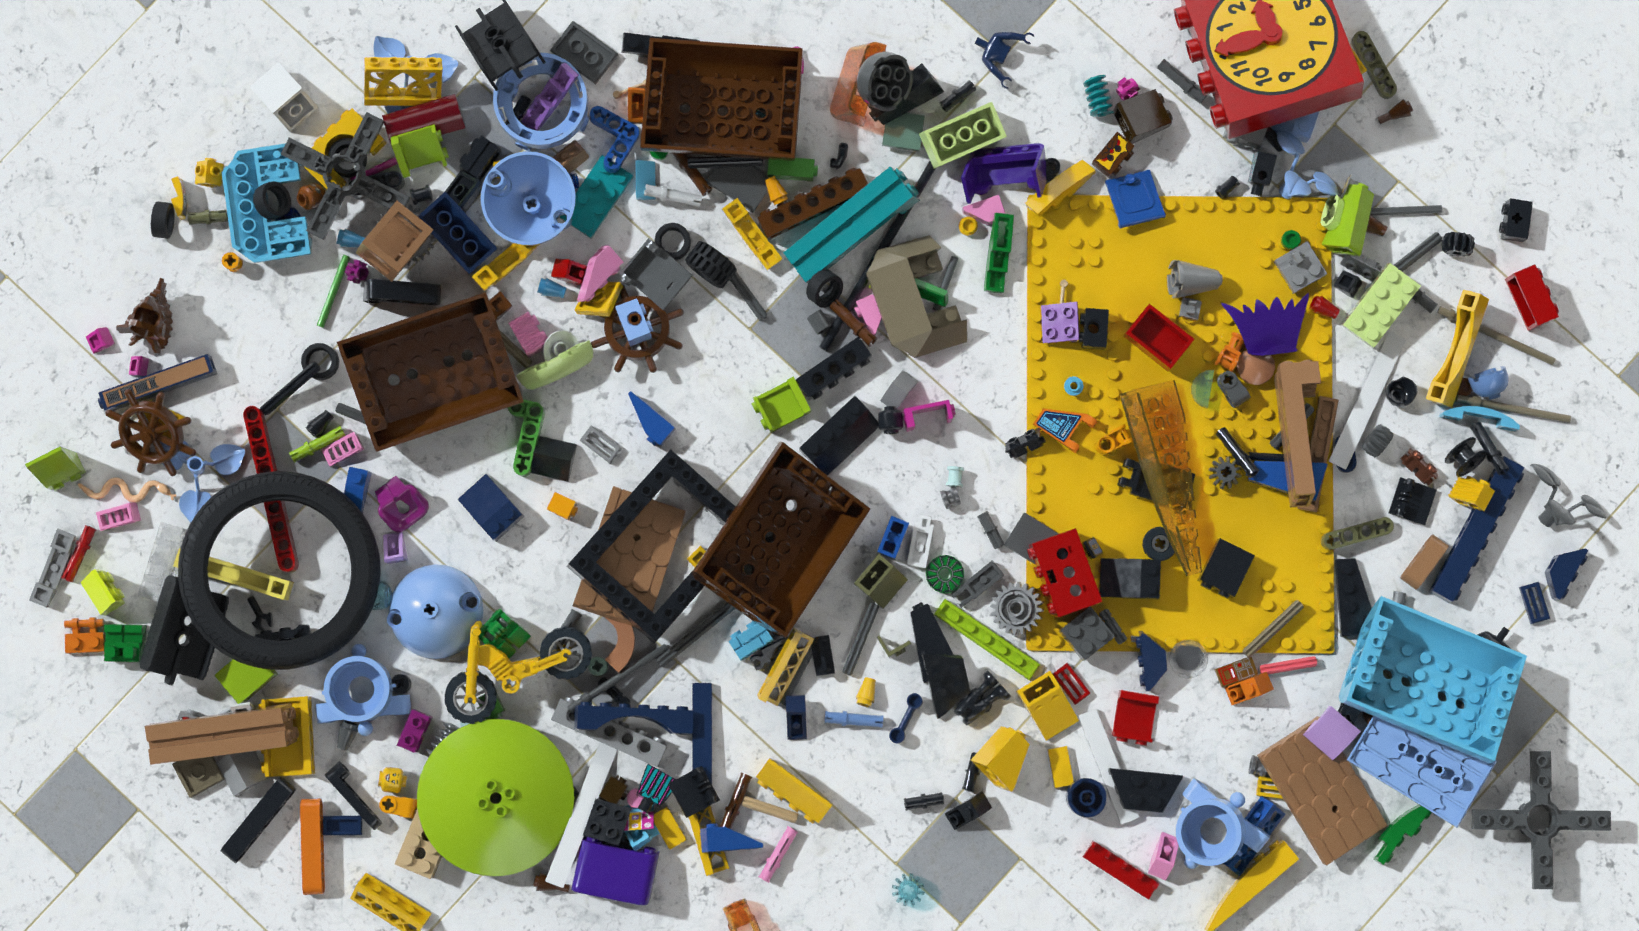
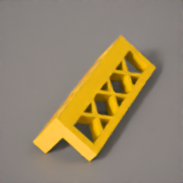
(779, 666)
(706, 859)
(391, 903)

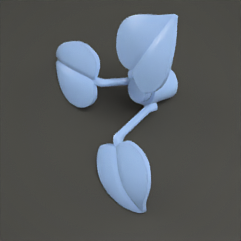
(394, 48)
(1293, 183)
(227, 461)

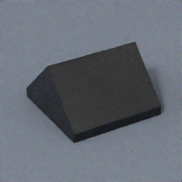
(464, 190)
(553, 458)

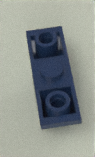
(1563, 571)
(1151, 660)

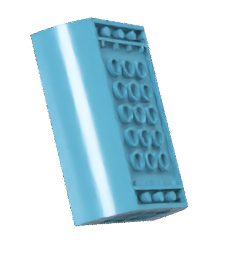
(1434, 660)

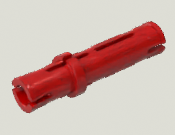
(80, 550)

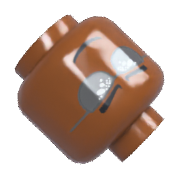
(310, 196)

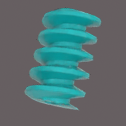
(1097, 96)

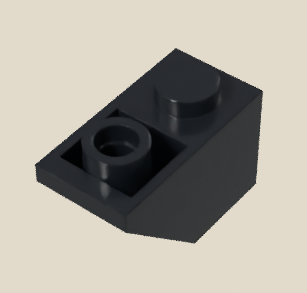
(968, 810)

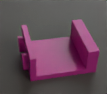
(909, 412)

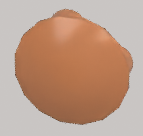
(1255, 368)

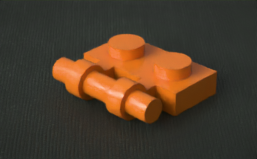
(84, 642)

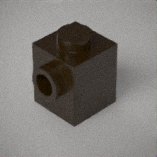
(615, 789)

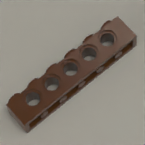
(772, 229)

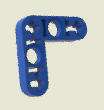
(622, 138)

